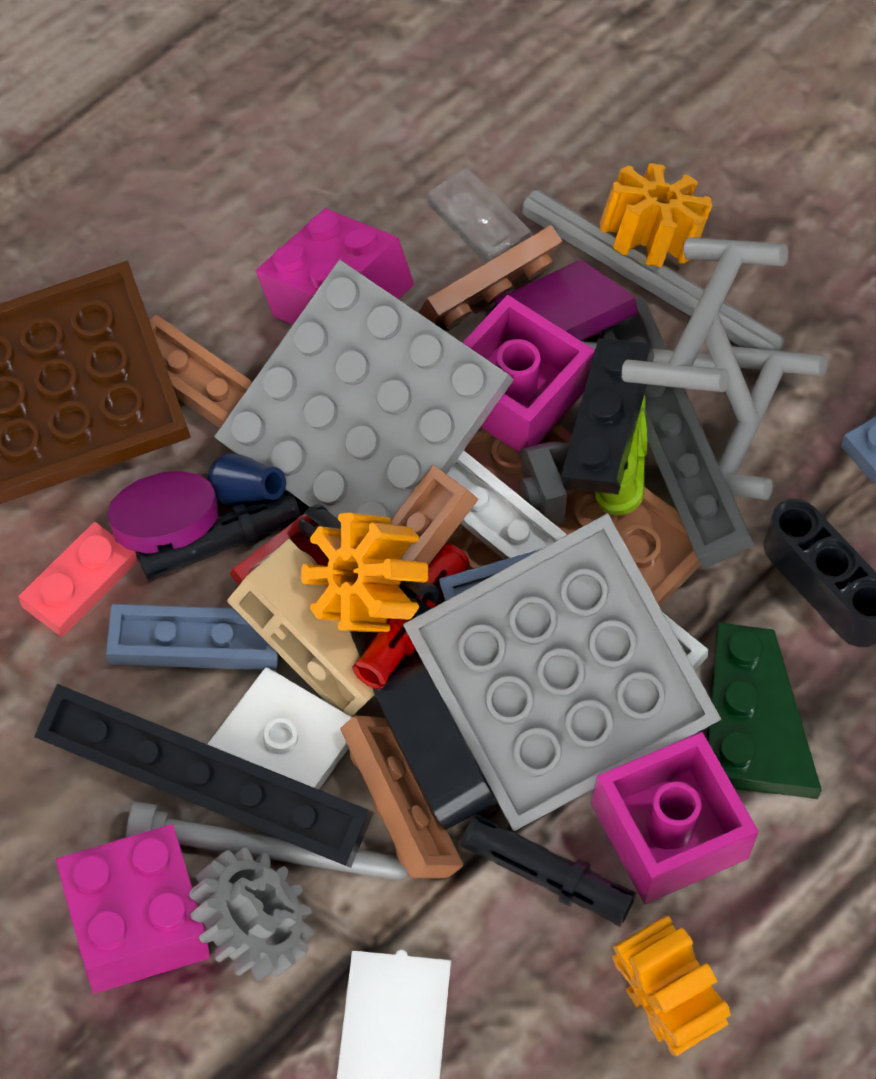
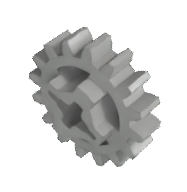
(251, 913)

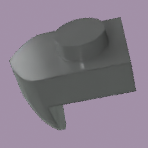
(542, 481)

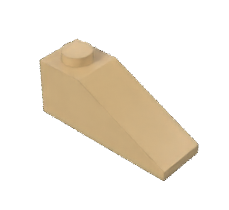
(280, 612)

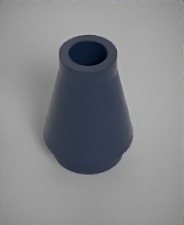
(244, 480)

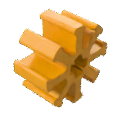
(654, 213)
(364, 573)
(671, 985)

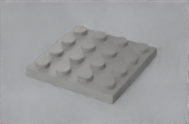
(362, 400)
(561, 671)

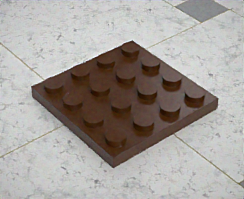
(80, 382)

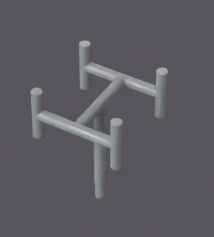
(721, 368)

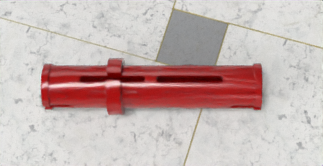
(380, 659)

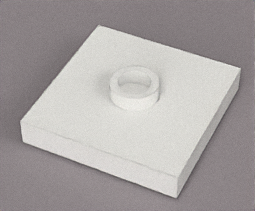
(285, 730)

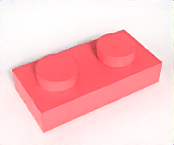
(77, 579)

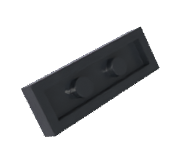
(605, 419)

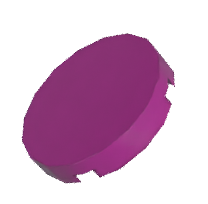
(163, 511)

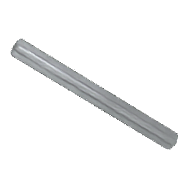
(658, 280)

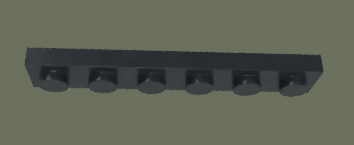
(205, 775)

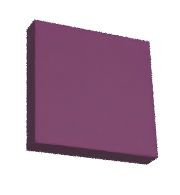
(577, 300)

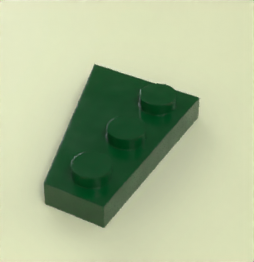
(760, 726)

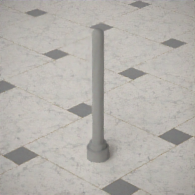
(147, 817)

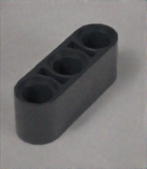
(824, 548)
(434, 745)

